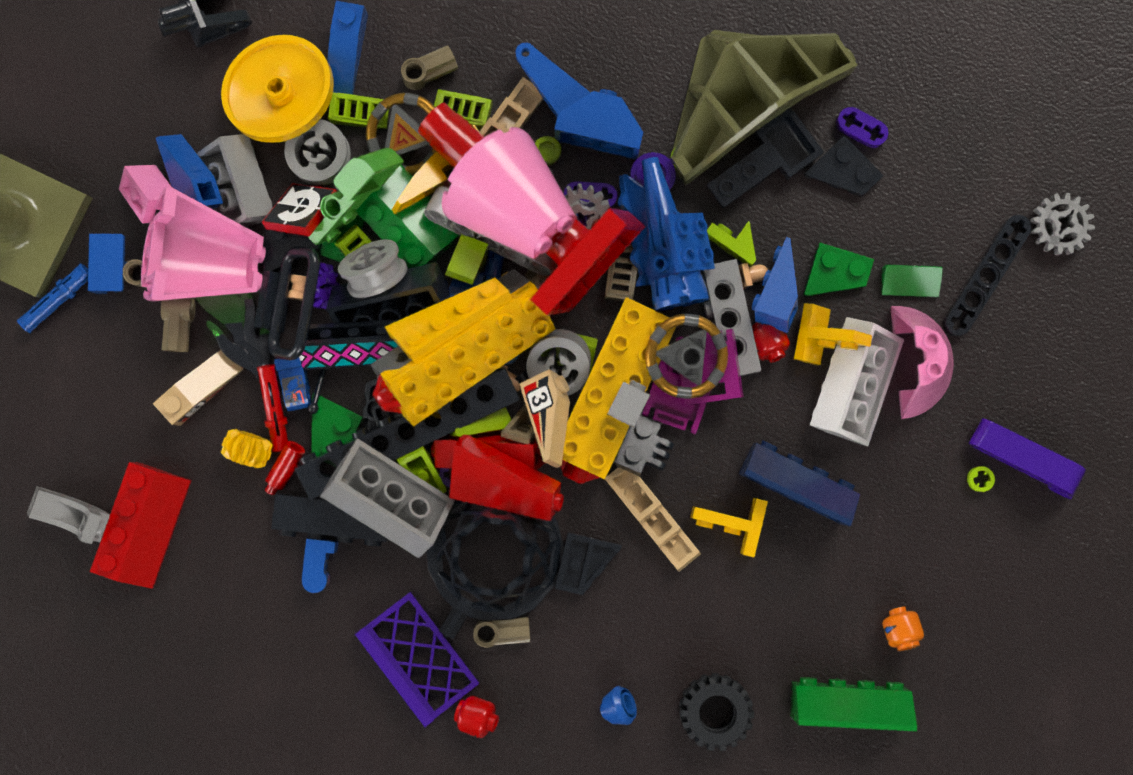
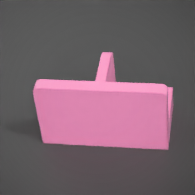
(141, 189)

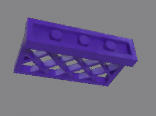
(395, 673)

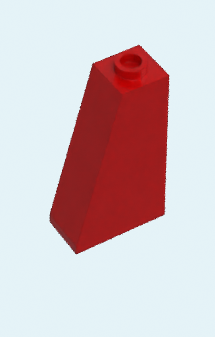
(529, 454)
(501, 482)

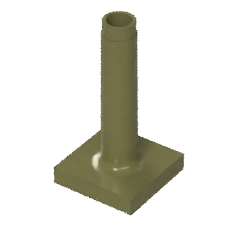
(35, 225)

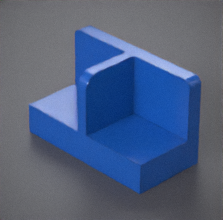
(106, 263)

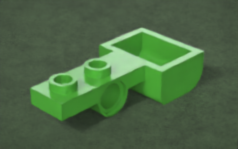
(355, 184)

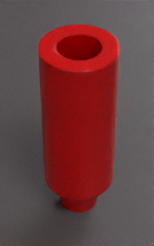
(284, 467)

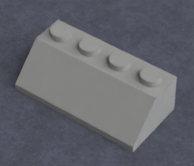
(388, 498)

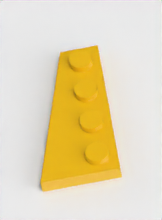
(441, 322)

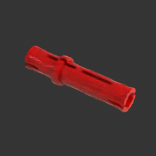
(266, 375)

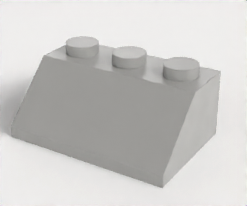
(238, 179)

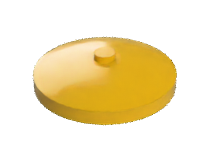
(277, 88)

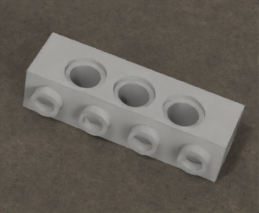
(728, 275)

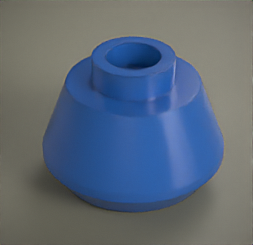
(618, 706)

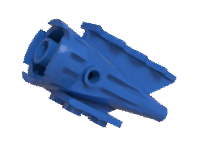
(670, 246)

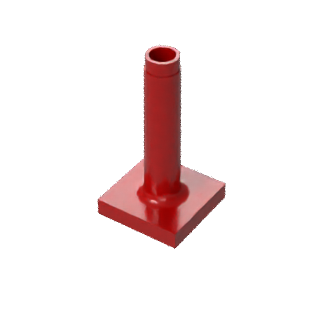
(580, 252)

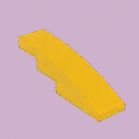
(424, 182)

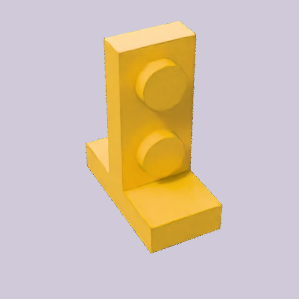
(816, 336)
(734, 524)

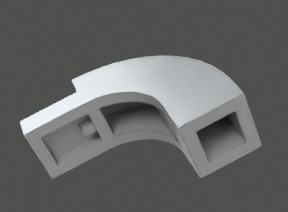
(68, 513)

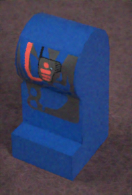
(294, 384)
(316, 557)

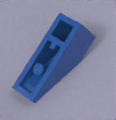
(346, 44)

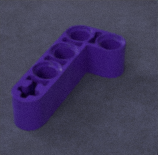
(1028, 457)

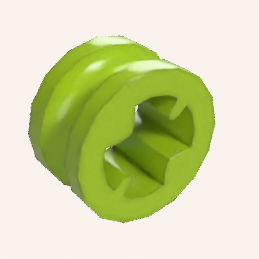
(987, 484)

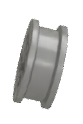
(312, 173)
(372, 268)
(568, 341)

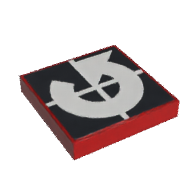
(297, 210)

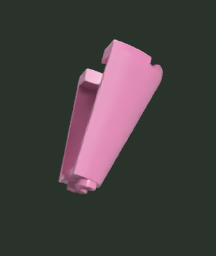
(508, 194)
(198, 252)
(938, 363)

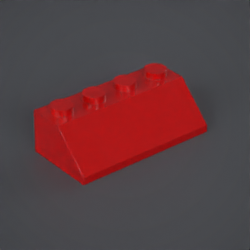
(140, 525)

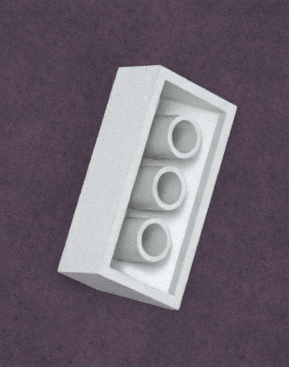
(857, 384)

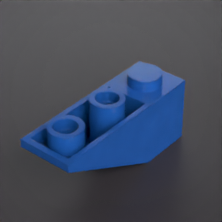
(187, 171)
(779, 297)

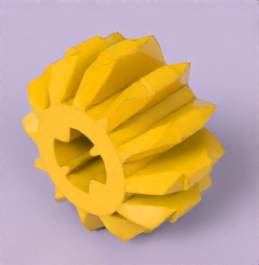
(246, 448)

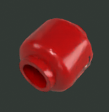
(770, 342)
(476, 716)

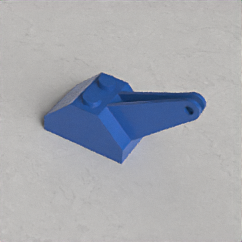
(583, 117)

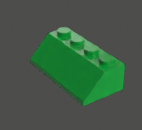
(416, 236)
(853, 705)

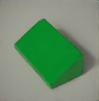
(911, 280)

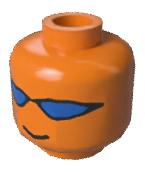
(903, 629)

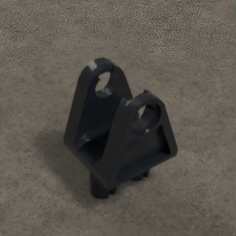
(202, 27)

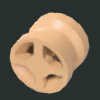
(297, 289)

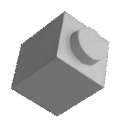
(629, 403)

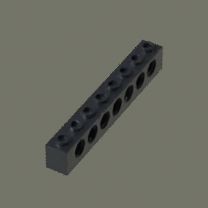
(504, 394)

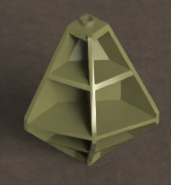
(744, 84)

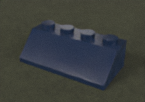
(801, 484)

